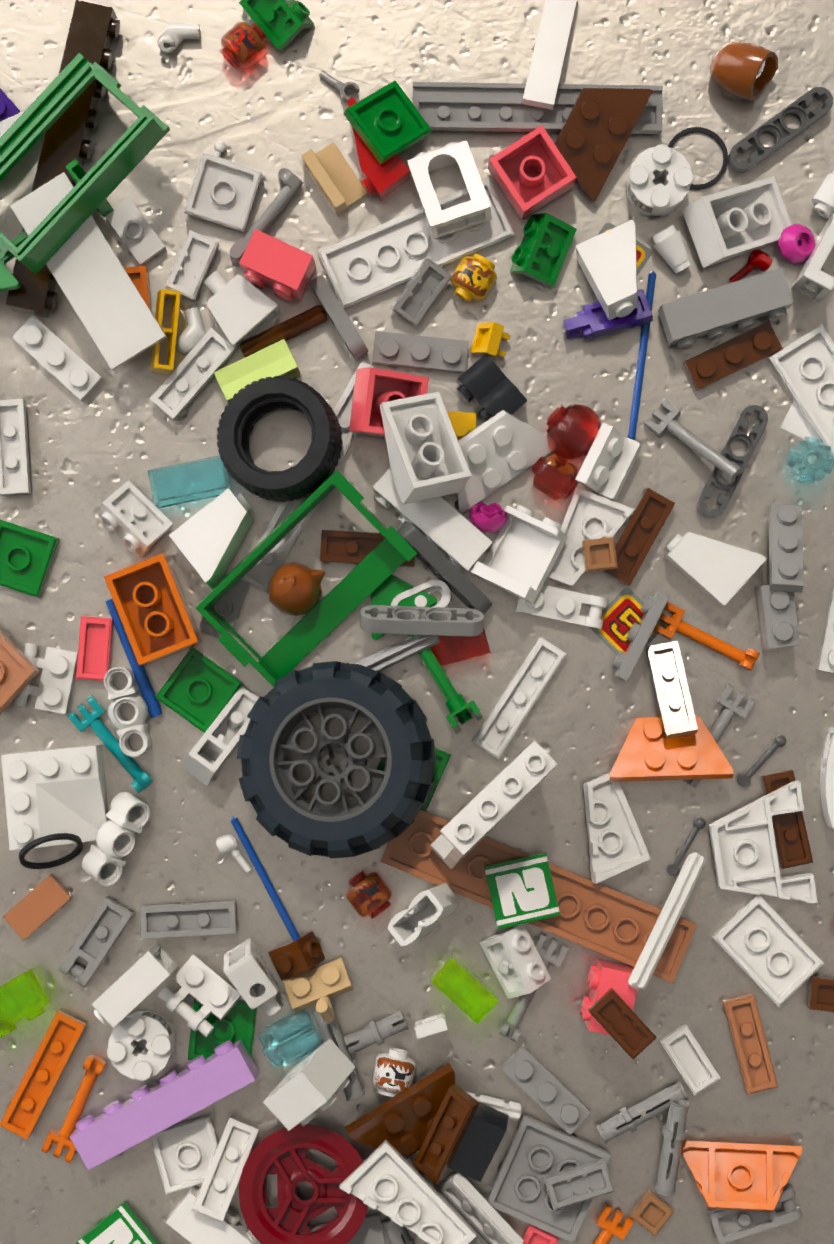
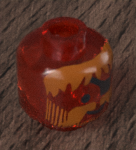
(243, 45)
(555, 477)
(368, 894)

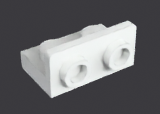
(608, 462)
(133, 518)
(515, 961)

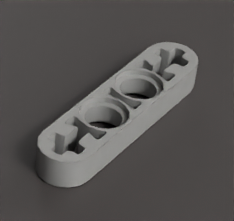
(421, 620)

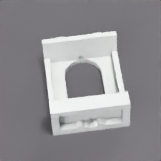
(459, 216)

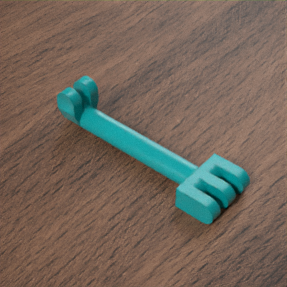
(91, 719)

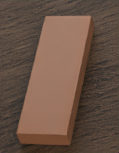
(750, 1043)

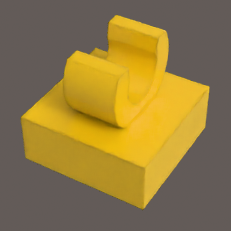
(488, 338)

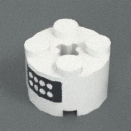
(660, 198)
(124, 1040)

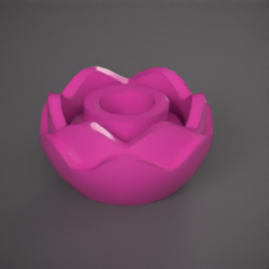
(788, 243)
(487, 517)

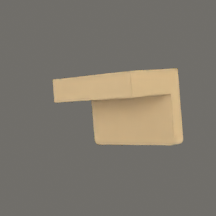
(334, 177)

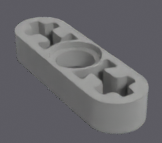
(338, 317)

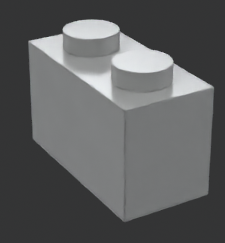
(777, 618)

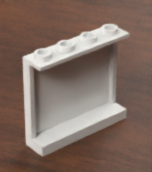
(493, 804)

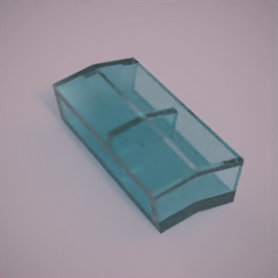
(189, 482)

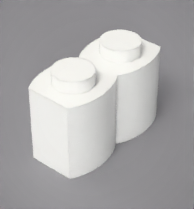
(423, 914)

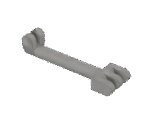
(291, 186)
(669, 423)
(731, 708)
(510, 1027)

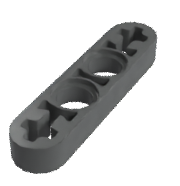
(781, 132)
(742, 461)
(444, 569)

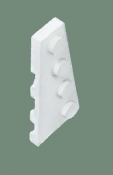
(400, 1192)

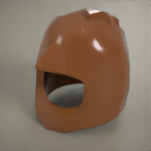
(738, 65)
(295, 588)

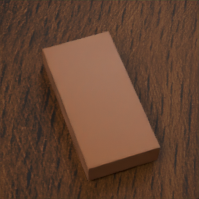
(37, 907)

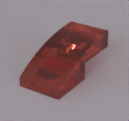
(459, 648)

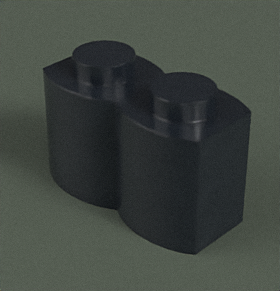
(489, 389)

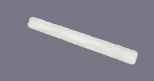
(666, 922)

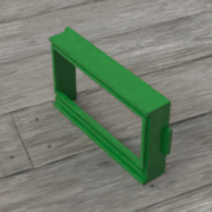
(99, 180)
(330, 609)

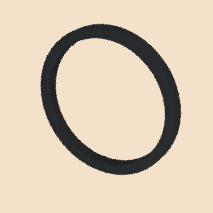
(721, 144)
(59, 836)

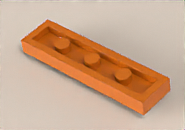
(43, 1074)

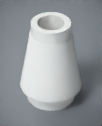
(672, 248)

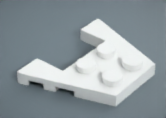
(747, 848)

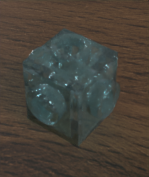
(798, 460)

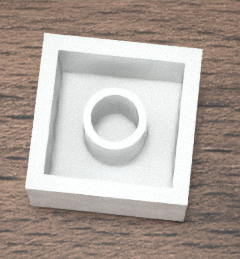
(310, 1086)

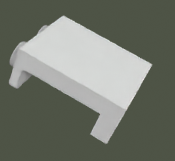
(811, 279)
(522, 554)

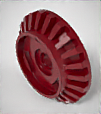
(284, 1155)

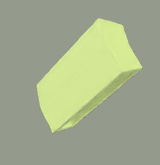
(268, 362)

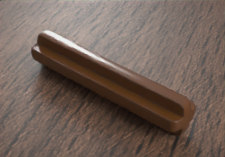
(284, 330)

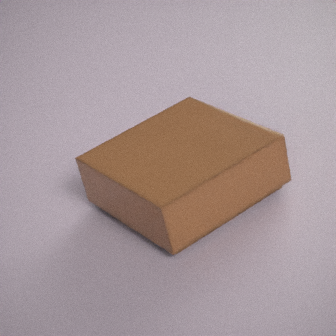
(599, 554)
(651, 1212)

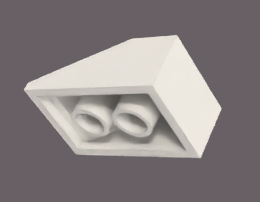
(736, 221)
(423, 448)

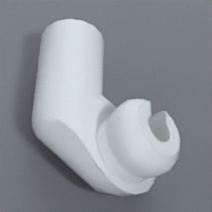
(175, 34)
(193, 332)

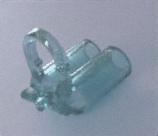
(290, 1039)

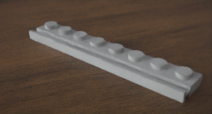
(500, 107)

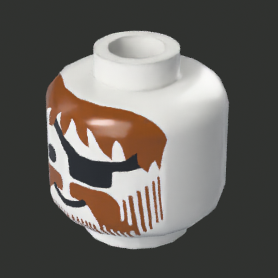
(393, 1072)

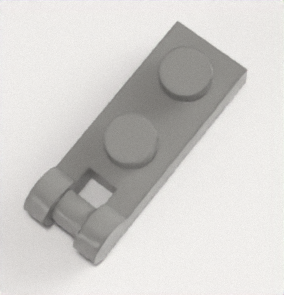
(96, 940)
(737, 1224)

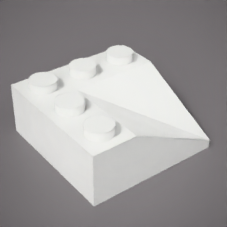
(54, 794)

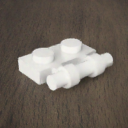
(55, 681)
(205, 987)

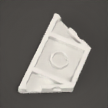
(496, 455)

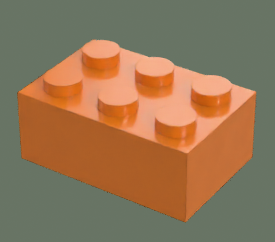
(153, 609)

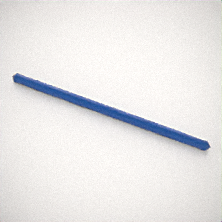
(641, 361)
(265, 879)

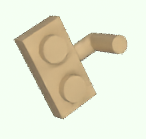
(318, 987)

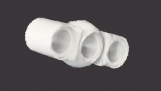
(118, 699)
(116, 839)

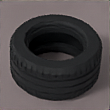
(248, 408)

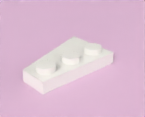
(585, 519)
(611, 830)

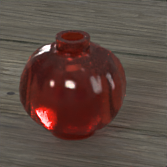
(572, 430)

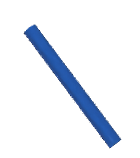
(138, 671)

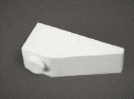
(220, 738)

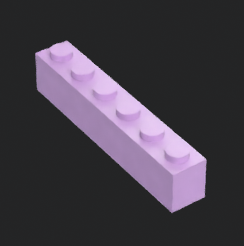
(163, 1104)

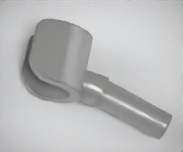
(340, 86)

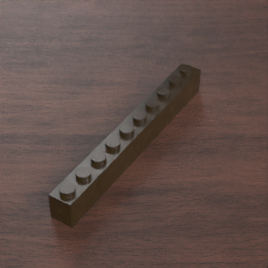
(68, 139)

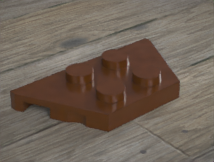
(599, 132)
(406, 1116)

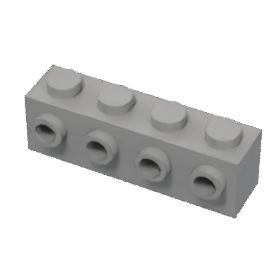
(725, 307)

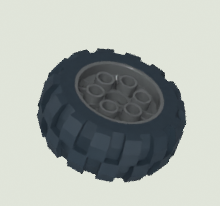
(394, 732)

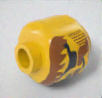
(473, 278)

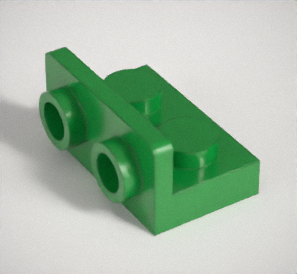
(279, 19)
(543, 248)

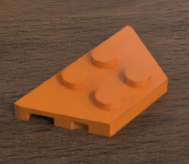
(654, 758)
(740, 1173)

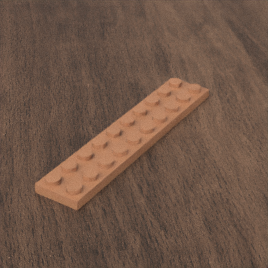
(588, 911)

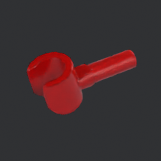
(757, 259)

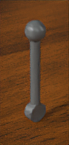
(744, 779)
(673, 868)

